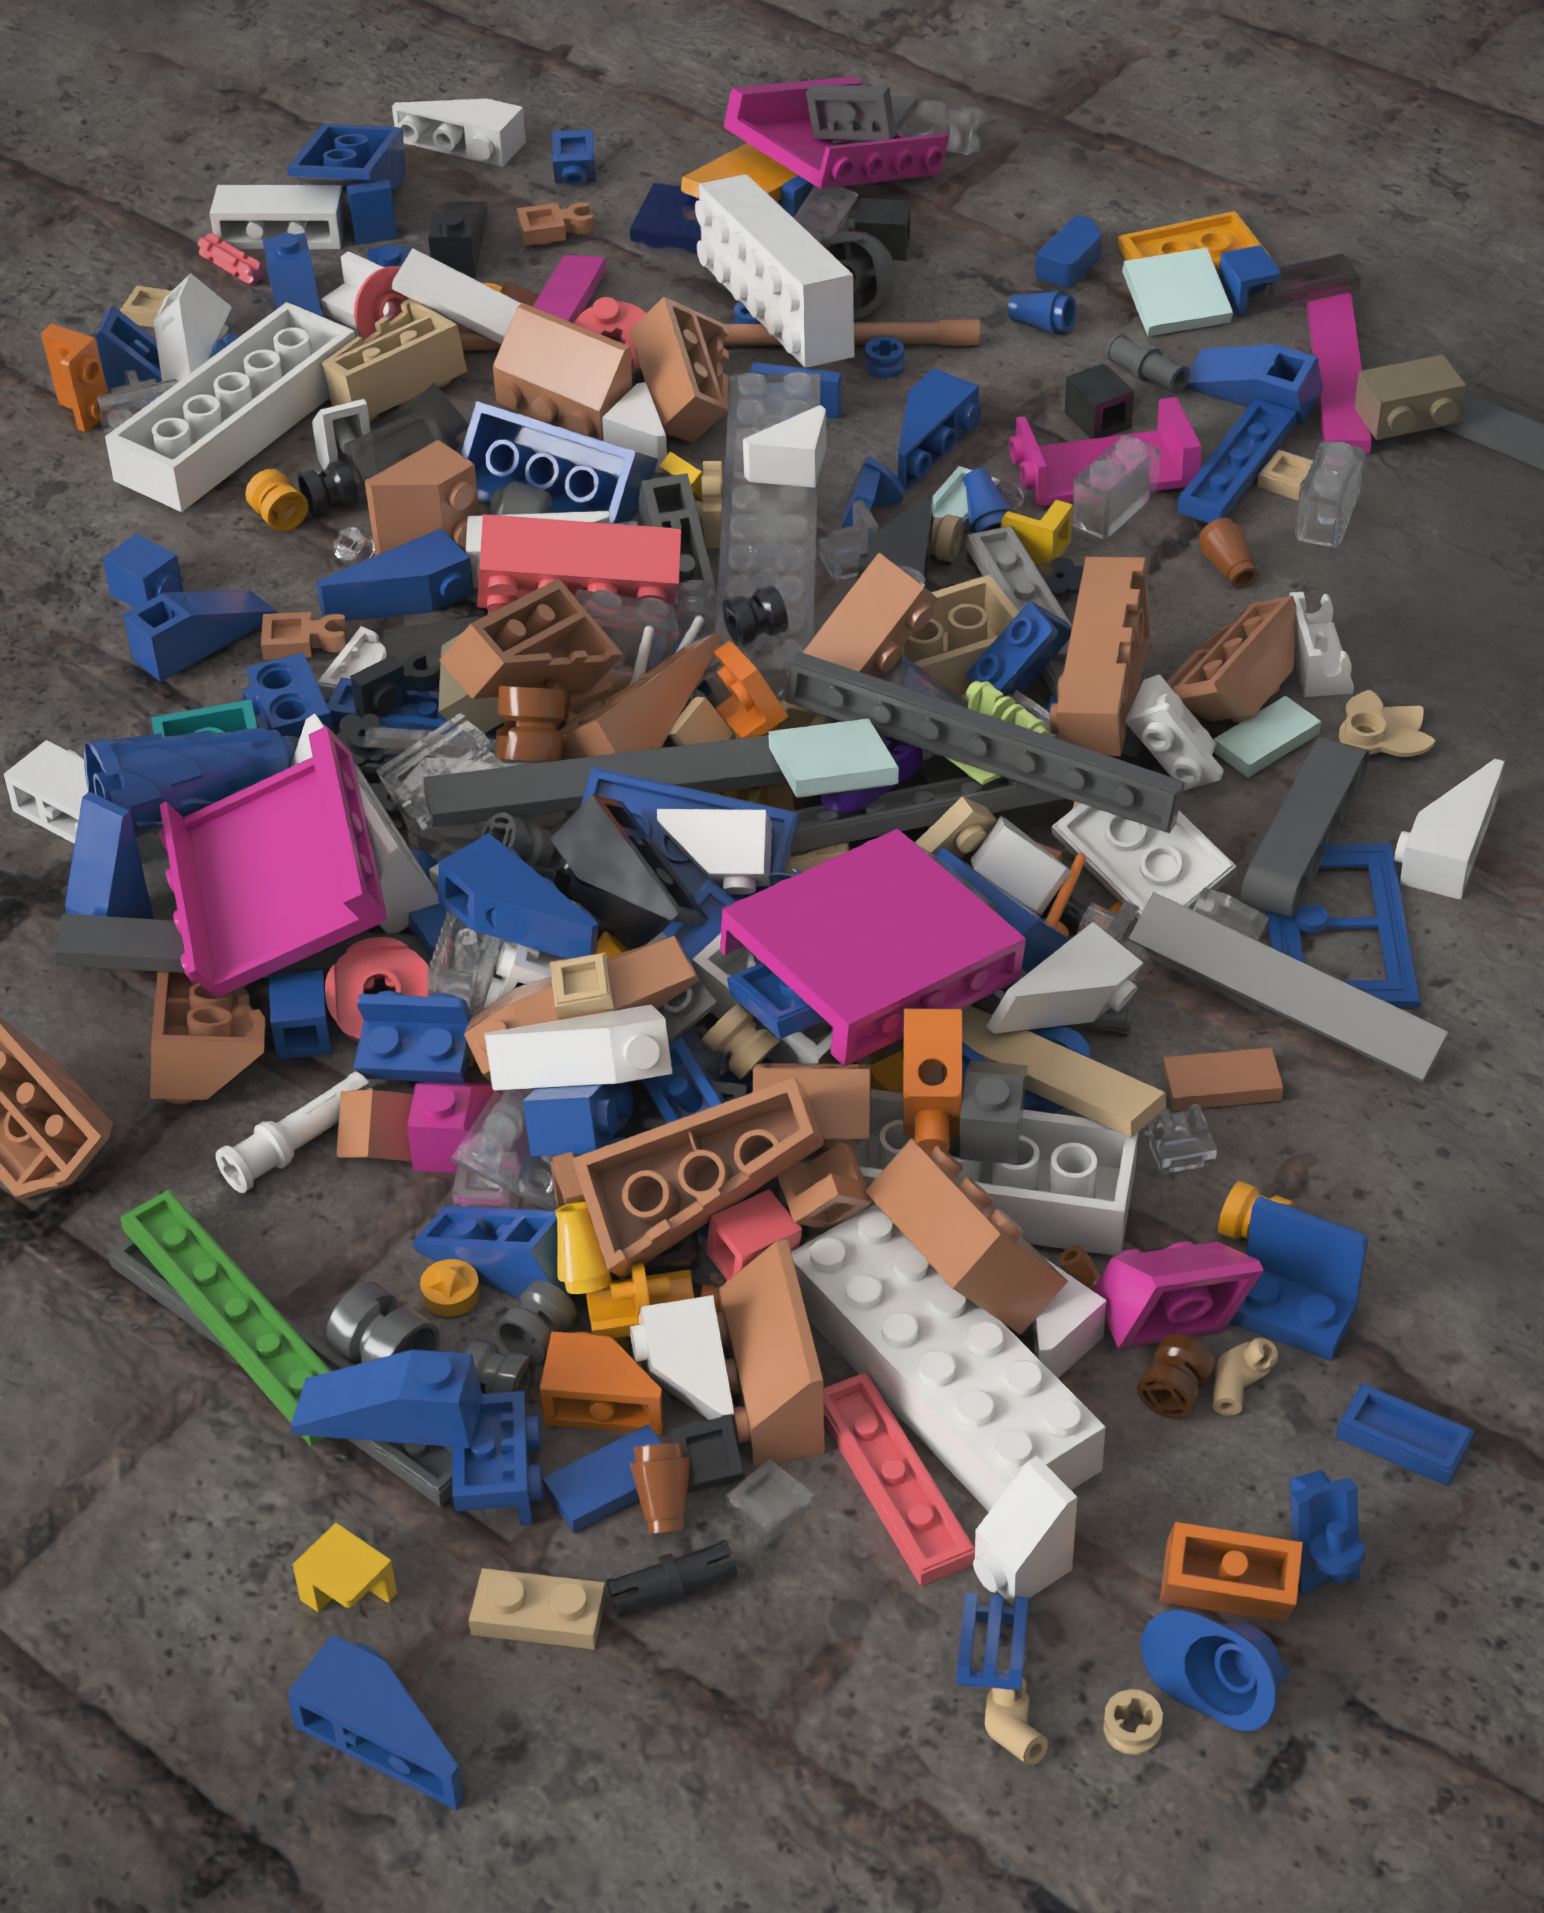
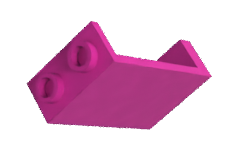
(1052, 467)

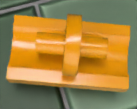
(620, 1303)

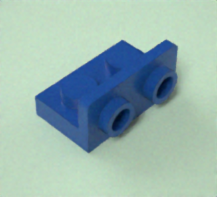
(1021, 650)
(413, 1037)
(498, 1463)

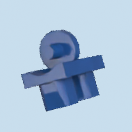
(1328, 1526)

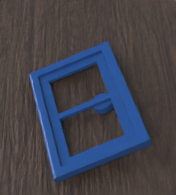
(1401, 982)

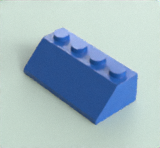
(572, 467)

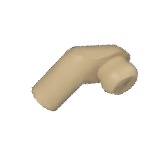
(1239, 1369)
(1008, 1724)

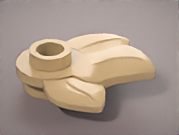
(1384, 728)

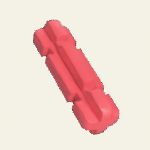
(231, 259)

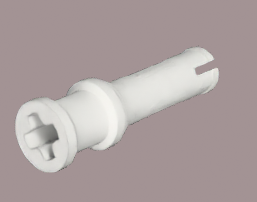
(275, 1143)

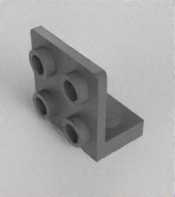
(857, 112)

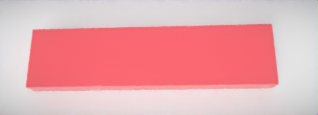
(895, 1480)

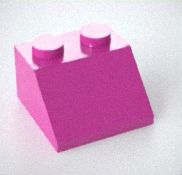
(1174, 1291)

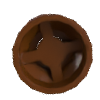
(1177, 1373)

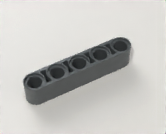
(1303, 826)

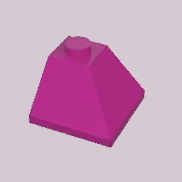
(441, 1119)

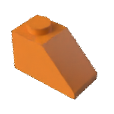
(597, 1386)

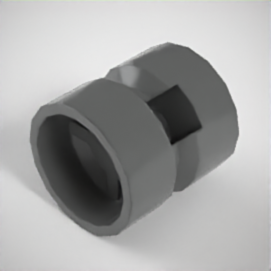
(375, 1325)

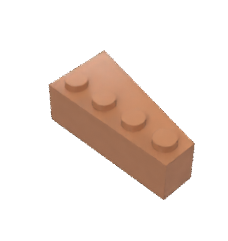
(1104, 655)
(676, 1176)

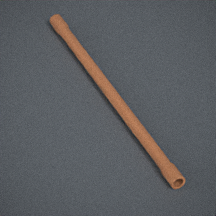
(943, 333)

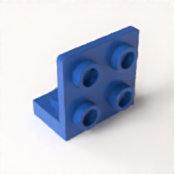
(1307, 1278)

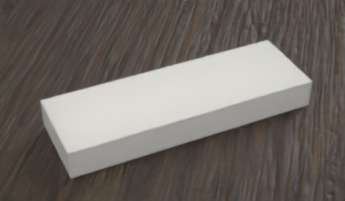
(455, 295)

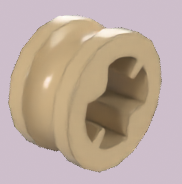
(1120, 1708)

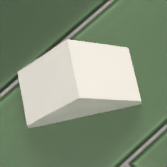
(636, 425)
(788, 451)
(1019, 866)
(1068, 1325)

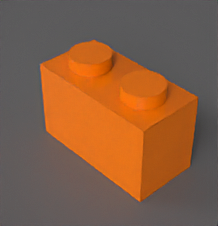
(1231, 1572)

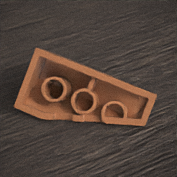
(637, 979)
(200, 1039)

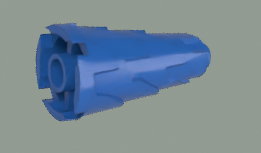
(181, 769)

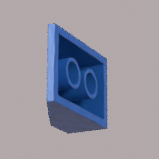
(351, 156)

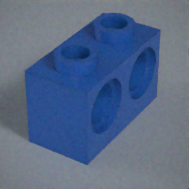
(285, 695)

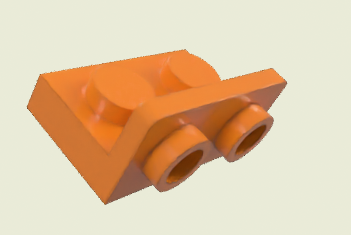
(75, 373)
(753, 706)

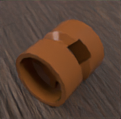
(530, 724)

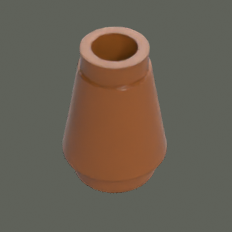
(1228, 551)
(662, 1485)

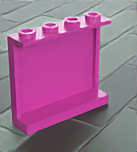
(779, 125)
(273, 871)
(874, 939)

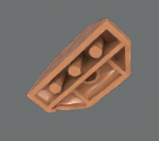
(1240, 663)
(45, 1119)

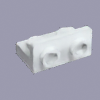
(1173, 734)

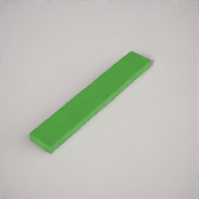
(225, 1300)

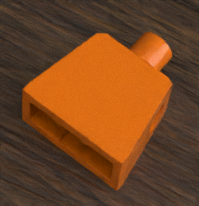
(932, 1087)

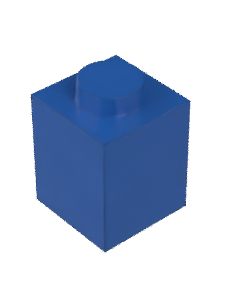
(141, 571)
(299, 1014)

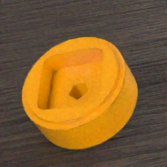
(450, 1288)

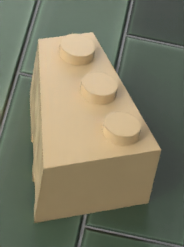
(396, 360)

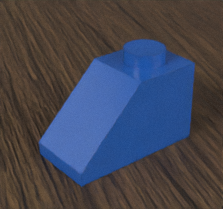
(291, 271)

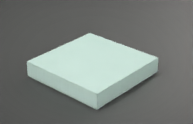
(1177, 292)
(833, 758)

